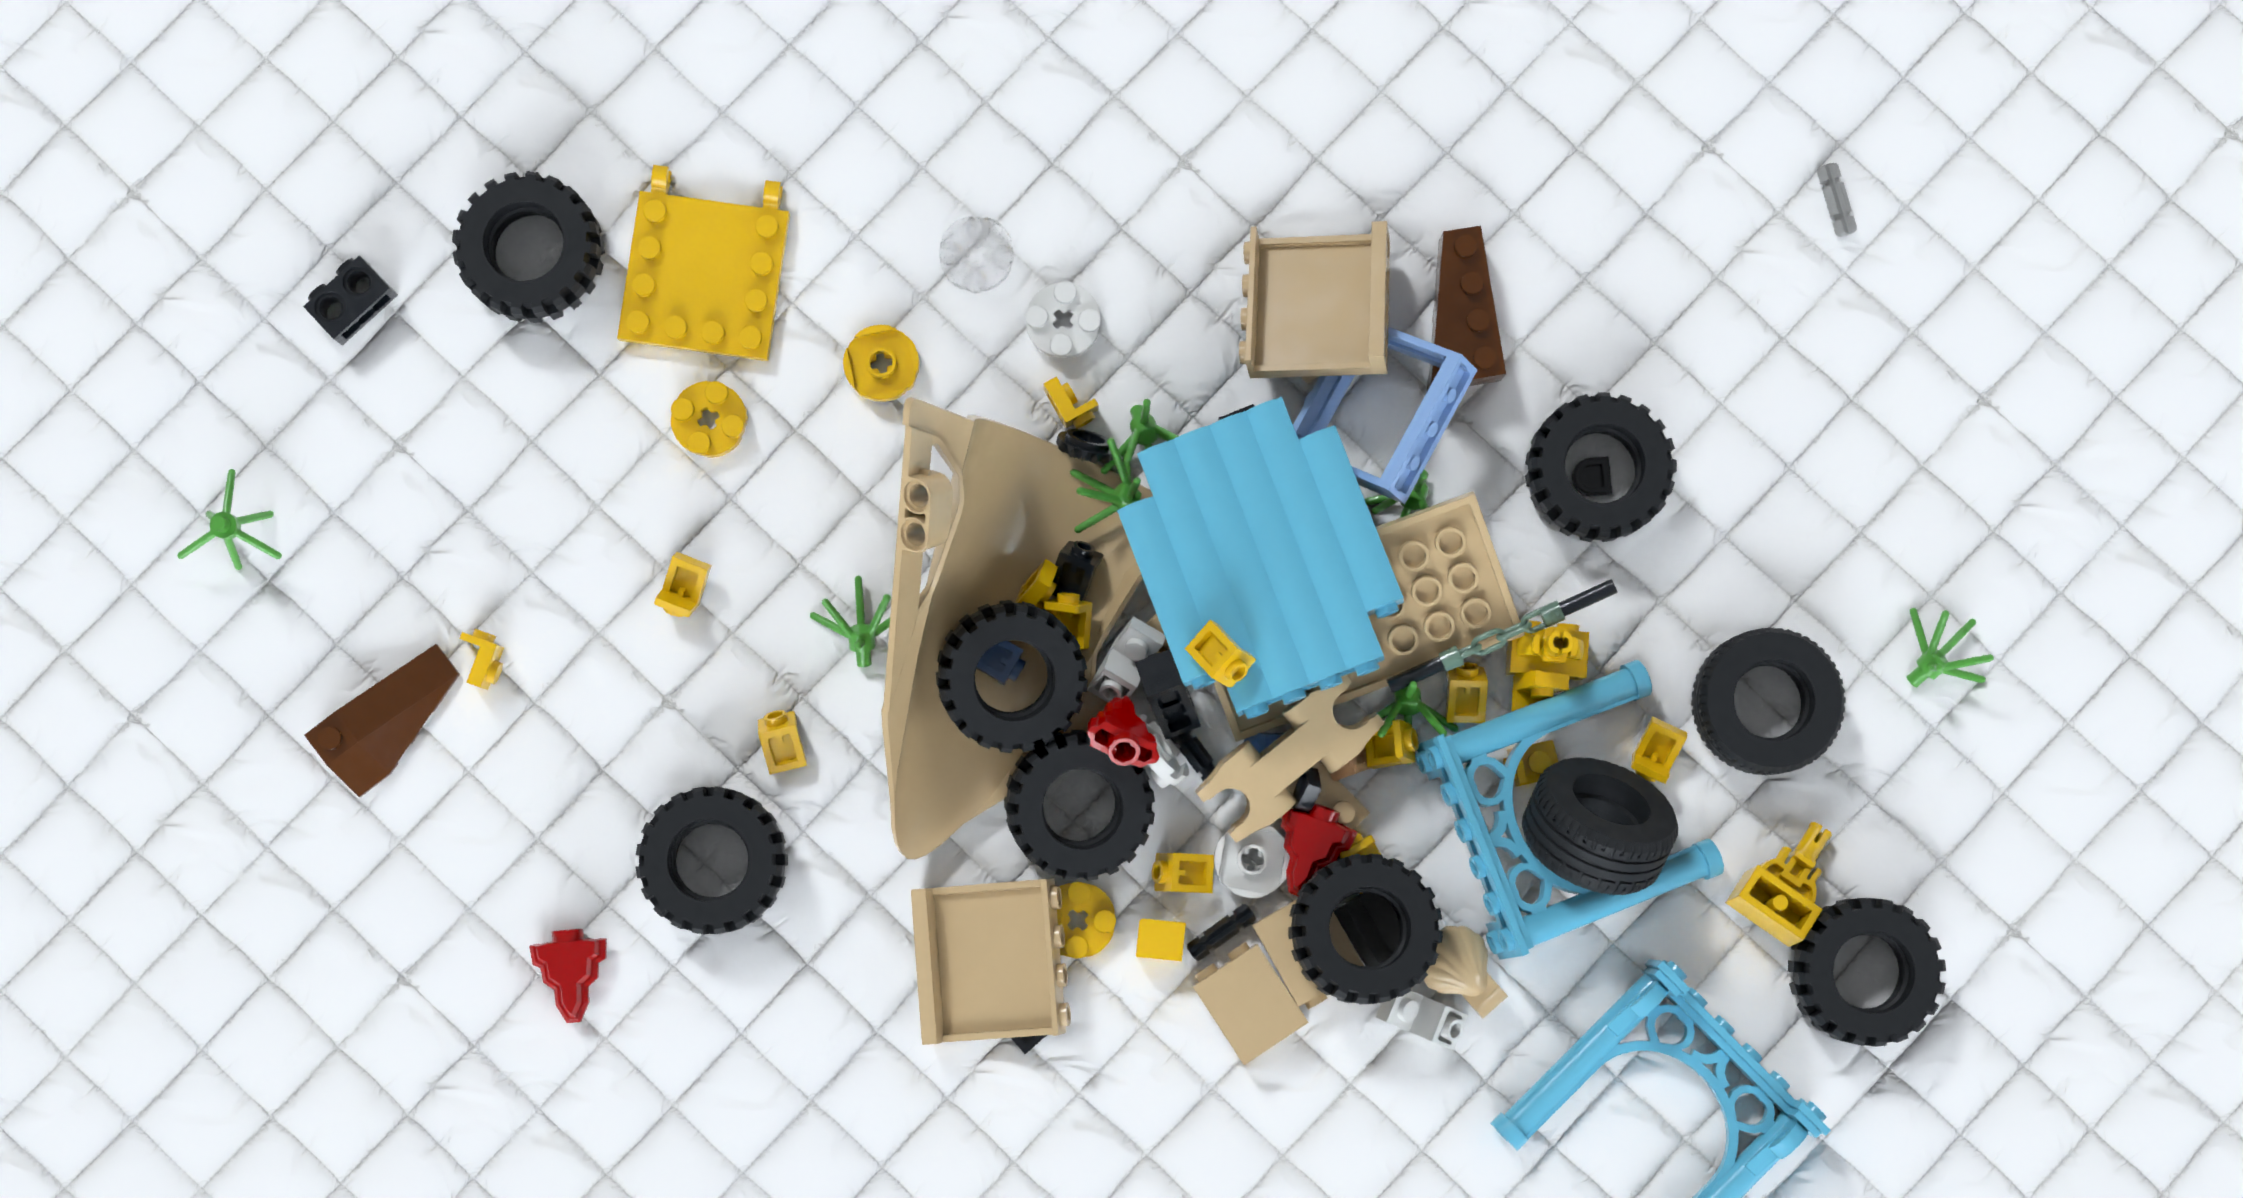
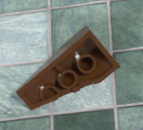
(376, 728)

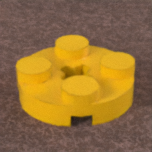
(863, 351)
(688, 411)
(1100, 919)

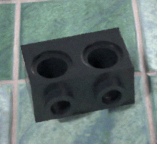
(356, 307)
(1167, 694)

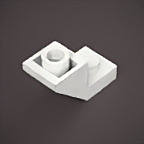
(1118, 671)
(1424, 1018)

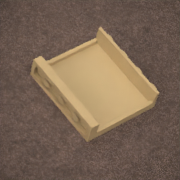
(1316, 305)
(990, 961)

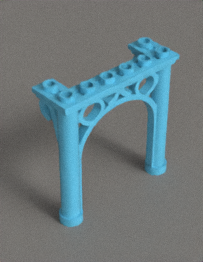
(1443, 758)
(1602, 1042)

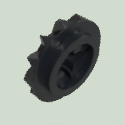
(1084, 445)

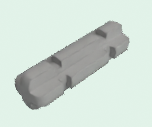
(1836, 199)

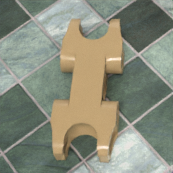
(1267, 774)

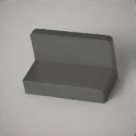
(1370, 927)

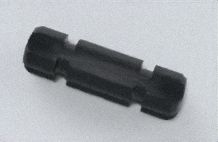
(1195, 753)
(1221, 932)

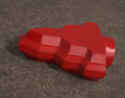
(1122, 734)
(1313, 842)
(569, 968)

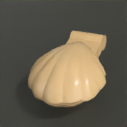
(1463, 970)

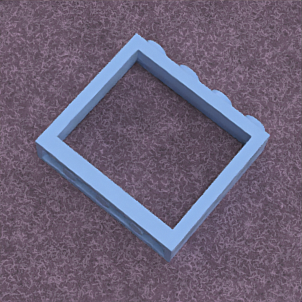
(1424, 429)

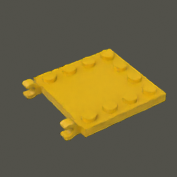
(704, 272)

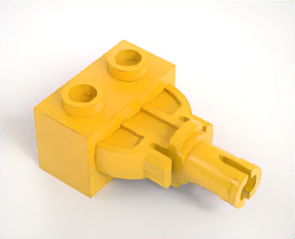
(1552, 649)
(1780, 893)

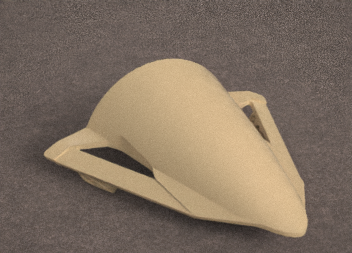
(990, 531)

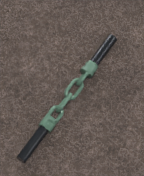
(1550, 614)

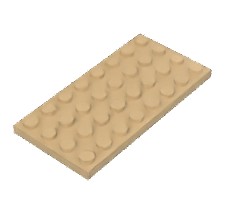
(1449, 596)

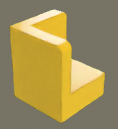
(1160, 939)

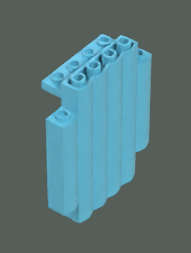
(1268, 547)

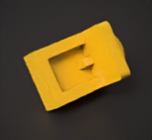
(683, 585)
(1073, 614)
(486, 665)
(1394, 748)
(1657, 750)

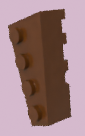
(1465, 306)

